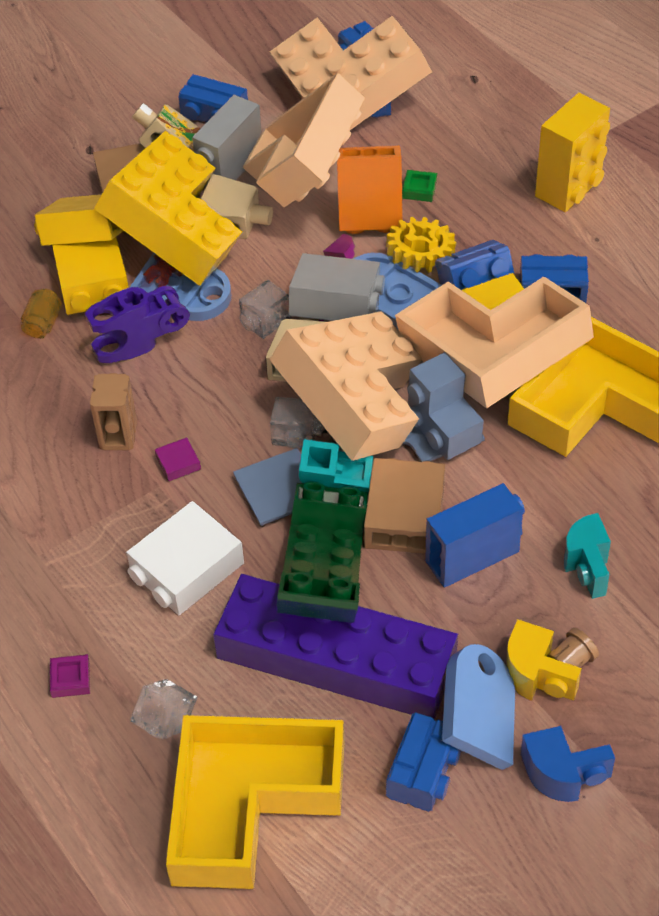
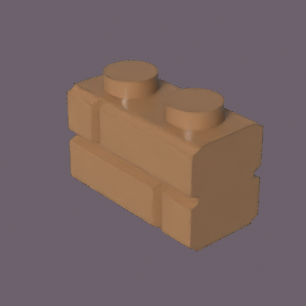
(113, 411)

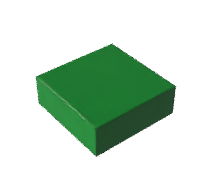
(419, 185)

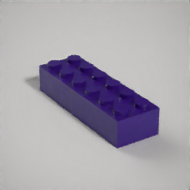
(370, 660)

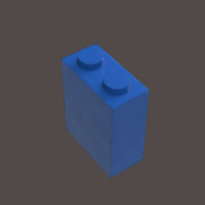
(474, 534)

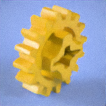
(419, 243)

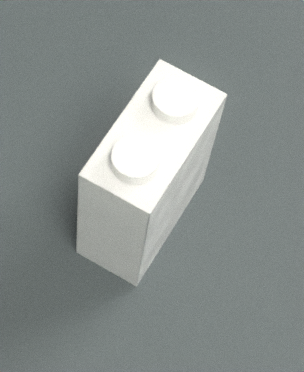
(184, 558)

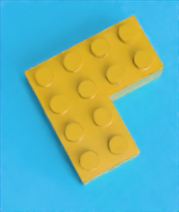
(160, 208)
(600, 377)
(235, 772)

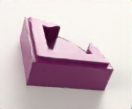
(342, 247)

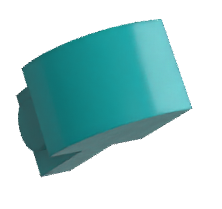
(333, 468)
(587, 553)

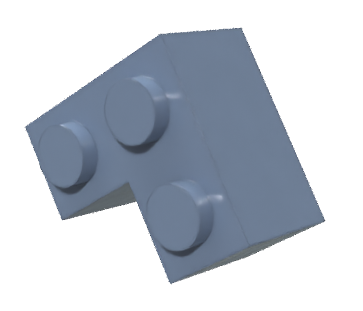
(443, 413)

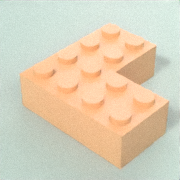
(376, 65)
(305, 141)
(499, 345)
(349, 379)

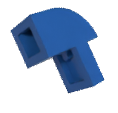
(557, 770)

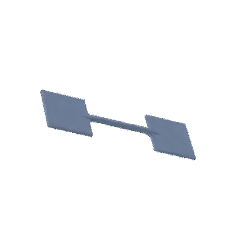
(272, 482)

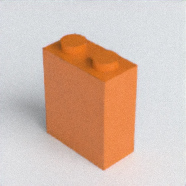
(369, 188)

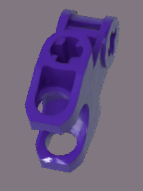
(135, 321)

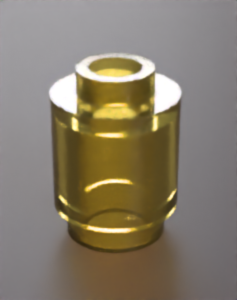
(40, 313)

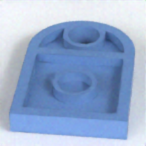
(401, 285)
(193, 295)
(480, 706)

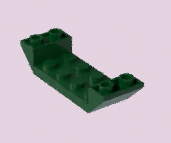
(323, 553)

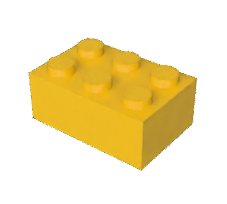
(572, 152)

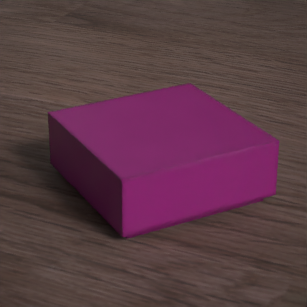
(177, 459)
(69, 676)

